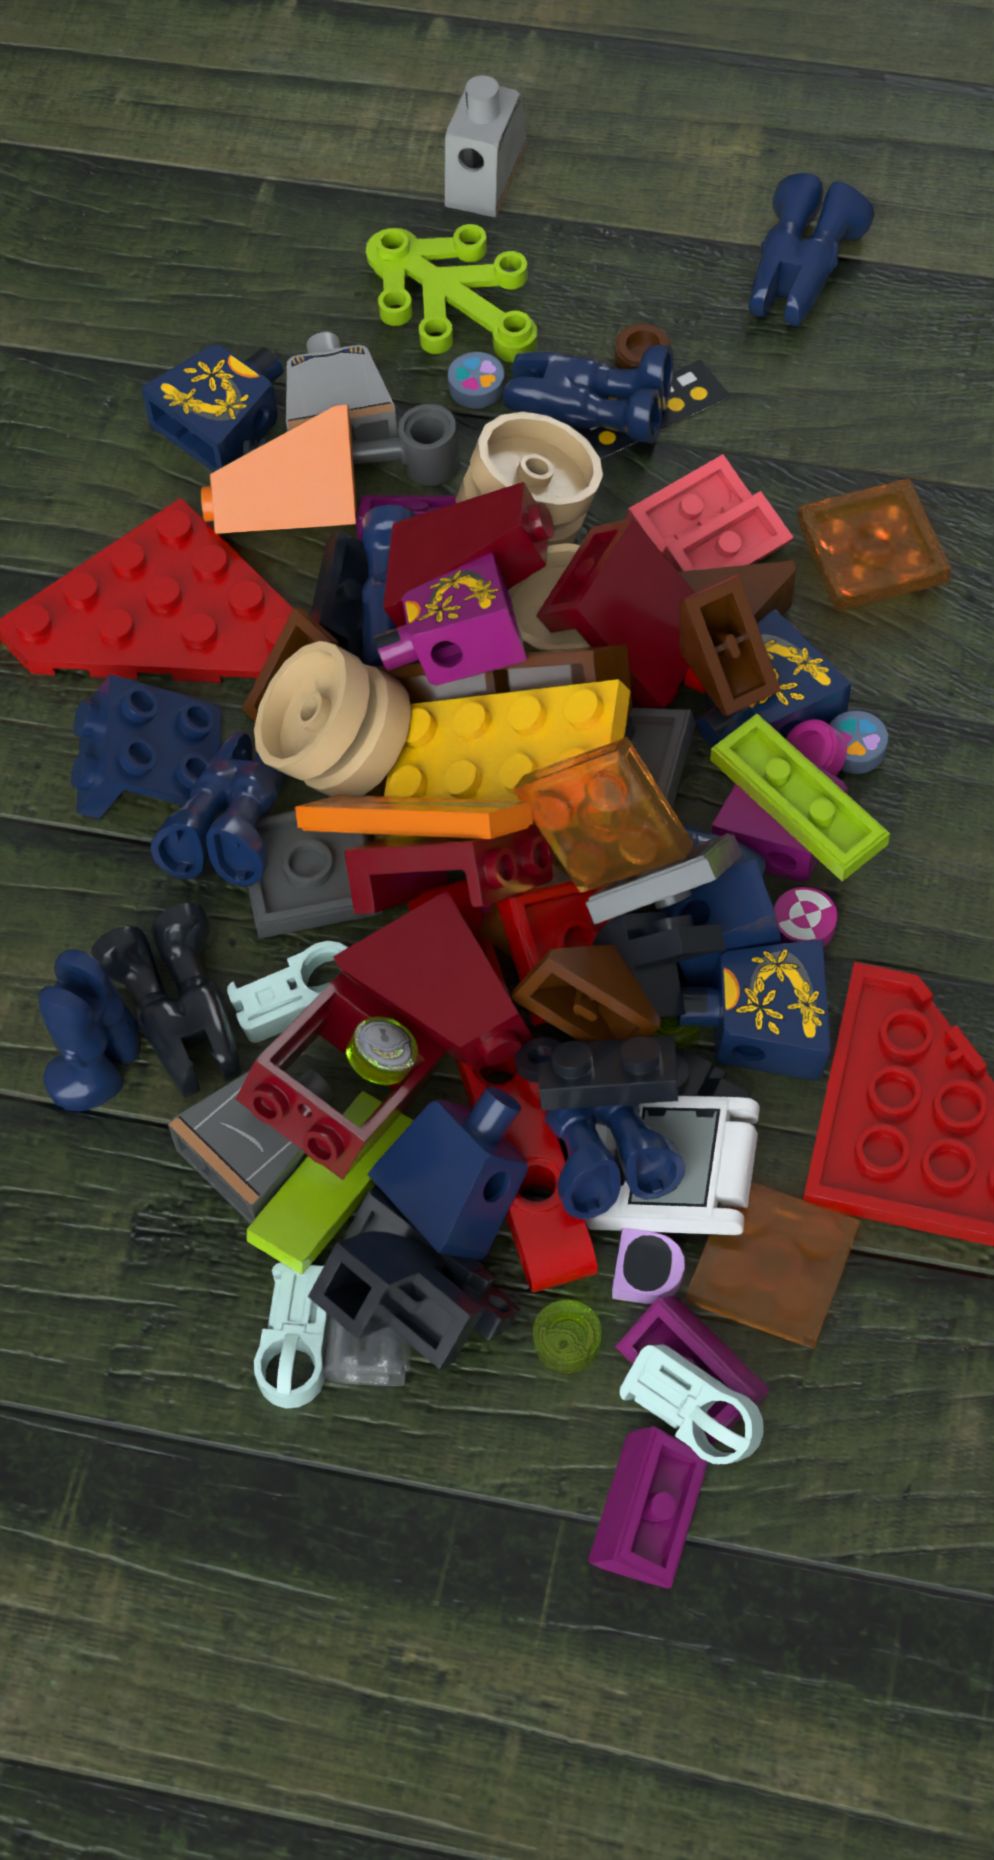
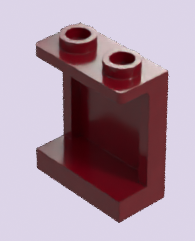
(625, 594)
(405, 866)

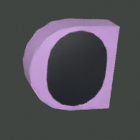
(647, 1267)

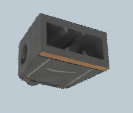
(238, 1151)

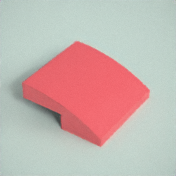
(710, 520)

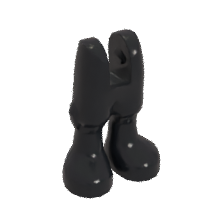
(169, 1022)

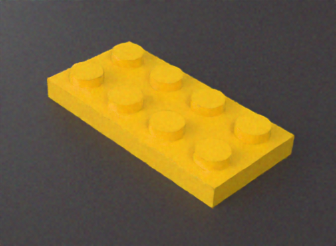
(490, 741)

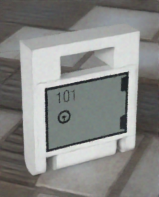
(719, 1162)

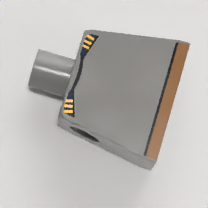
(488, 124)
(339, 377)

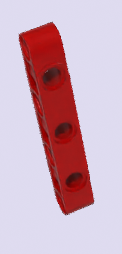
(547, 1239)

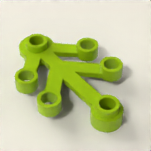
(399, 254)

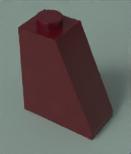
(446, 538)
(440, 983)

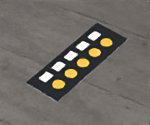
(691, 392)

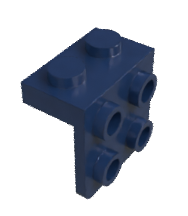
(141, 744)

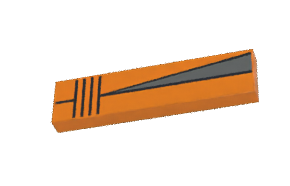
(415, 816)

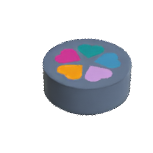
(476, 380)
(865, 740)

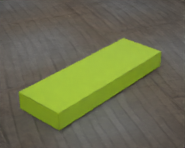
(800, 797)
(318, 1202)

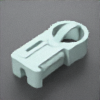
(278, 999)
(292, 1326)
(683, 1395)

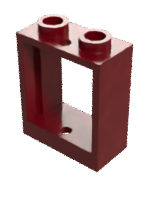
(305, 1117)

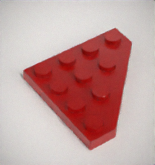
(153, 603)
(905, 1115)

